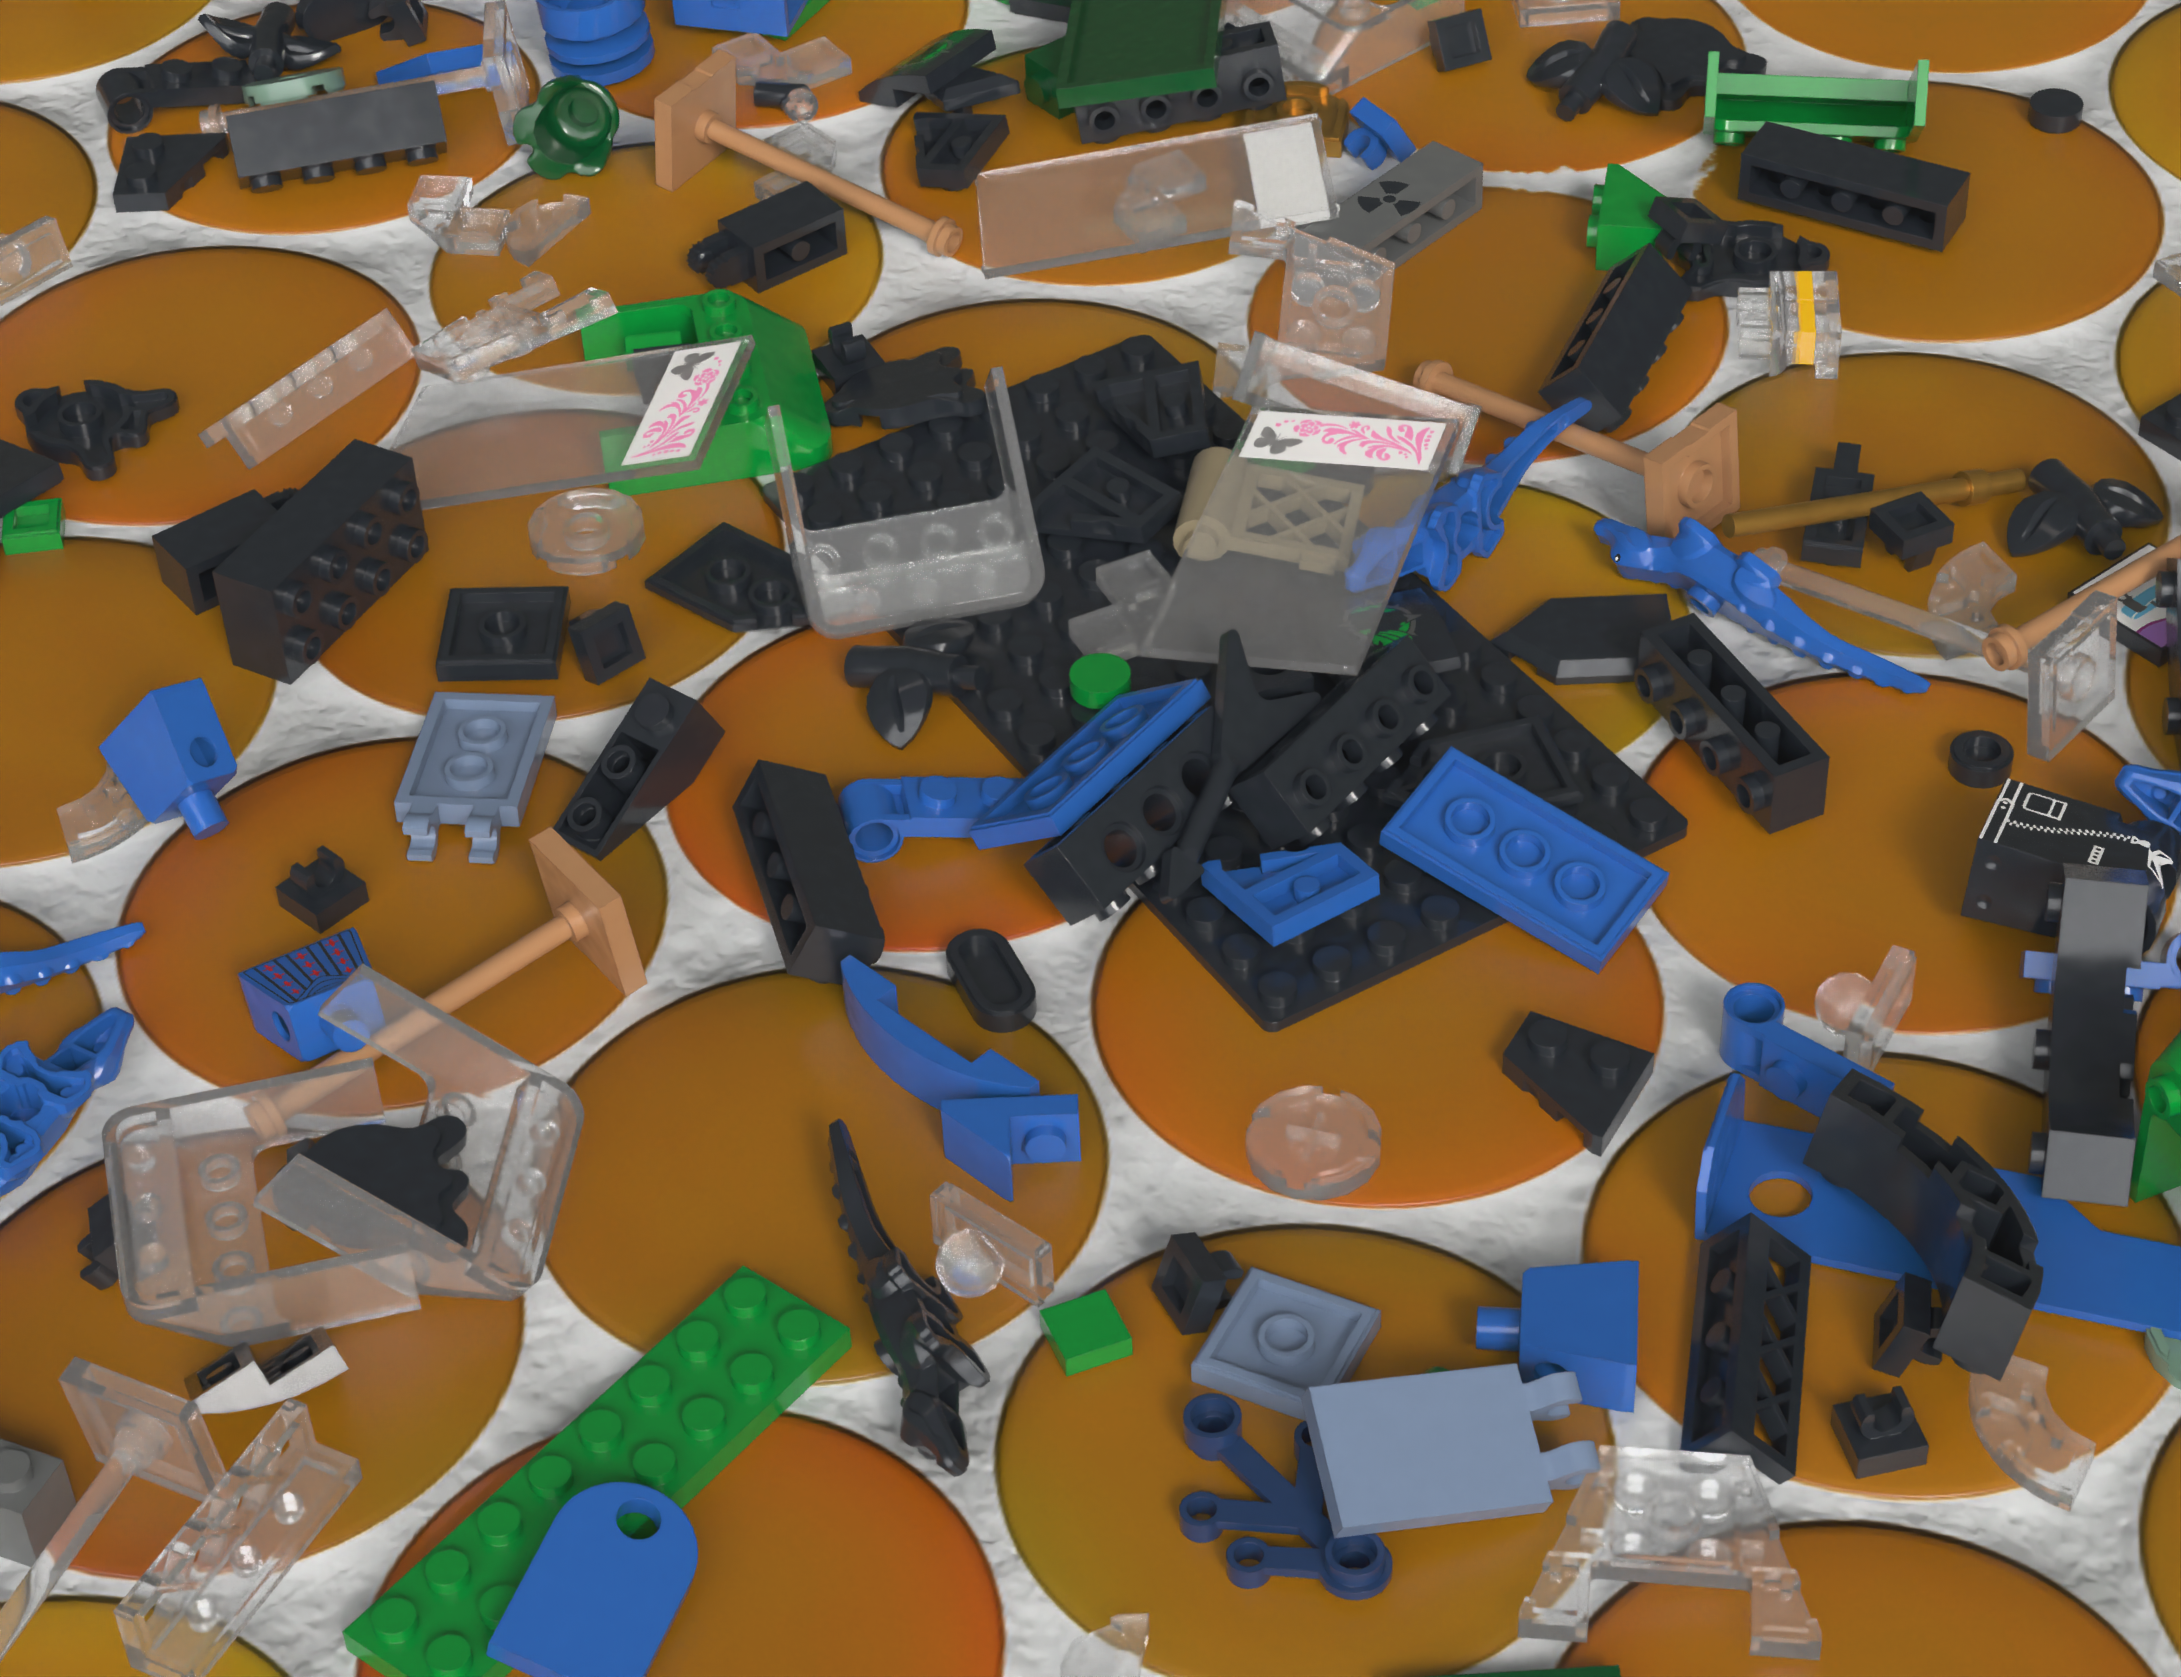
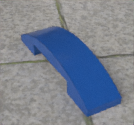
(915, 1057)

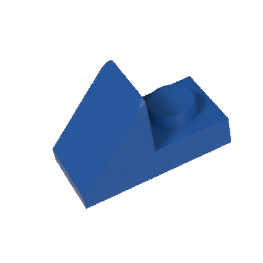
(997, 1132)

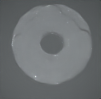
(560, 519)

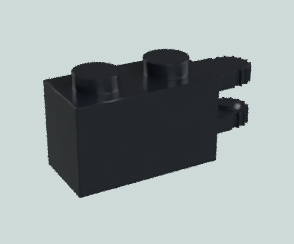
(772, 240)
(201, 543)

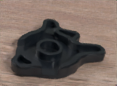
(1679, 56)
(1746, 258)
(909, 392)
(93, 423)
(404, 1168)

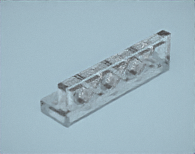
(313, 390)
(240, 1552)

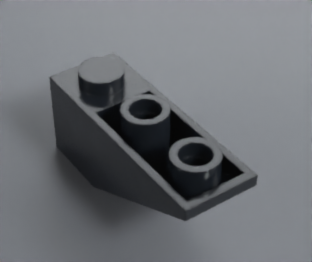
(640, 770)

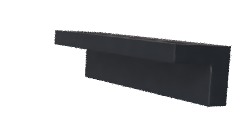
(1734, 1334)

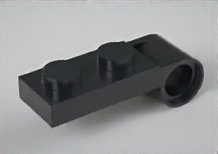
(169, 85)

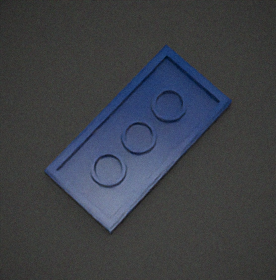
(1089, 764)
(1524, 859)

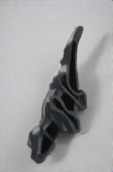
(912, 1319)

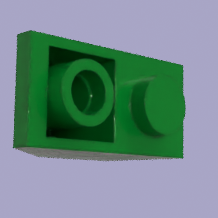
(1621, 217)

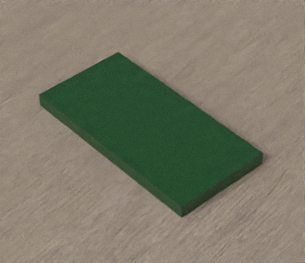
(1139, 49)

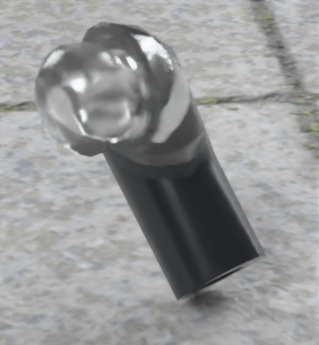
(792, 98)

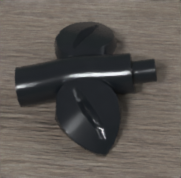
(269, 42)
(1605, 70)
(2070, 507)
(909, 675)

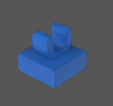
(1378, 133)

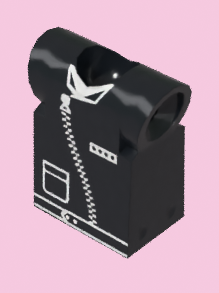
(2038, 831)

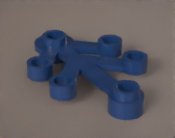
(1215, 1433)

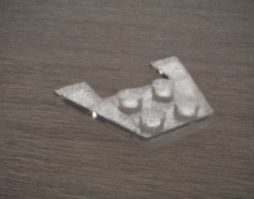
(1331, 295)
(509, 329)
(1673, 1523)

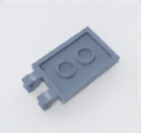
(473, 769)
(1441, 1447)

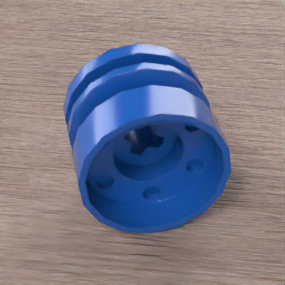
(597, 38)

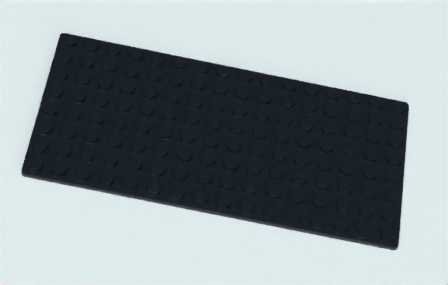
(1031, 711)

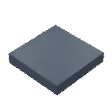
(1282, 1340)

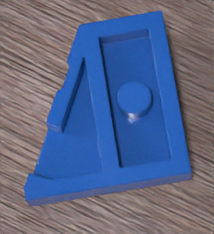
(433, 64)
(1293, 889)

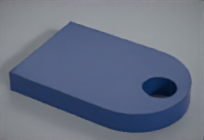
(595, 1595)

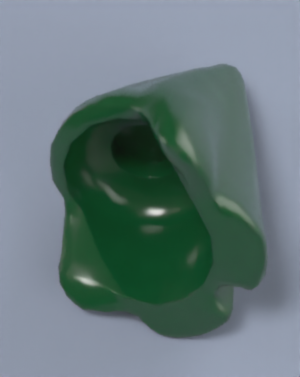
(568, 127)

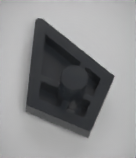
(973, 88)

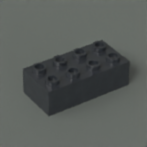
(321, 561)

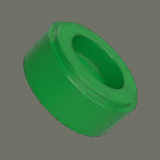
(1099, 679)

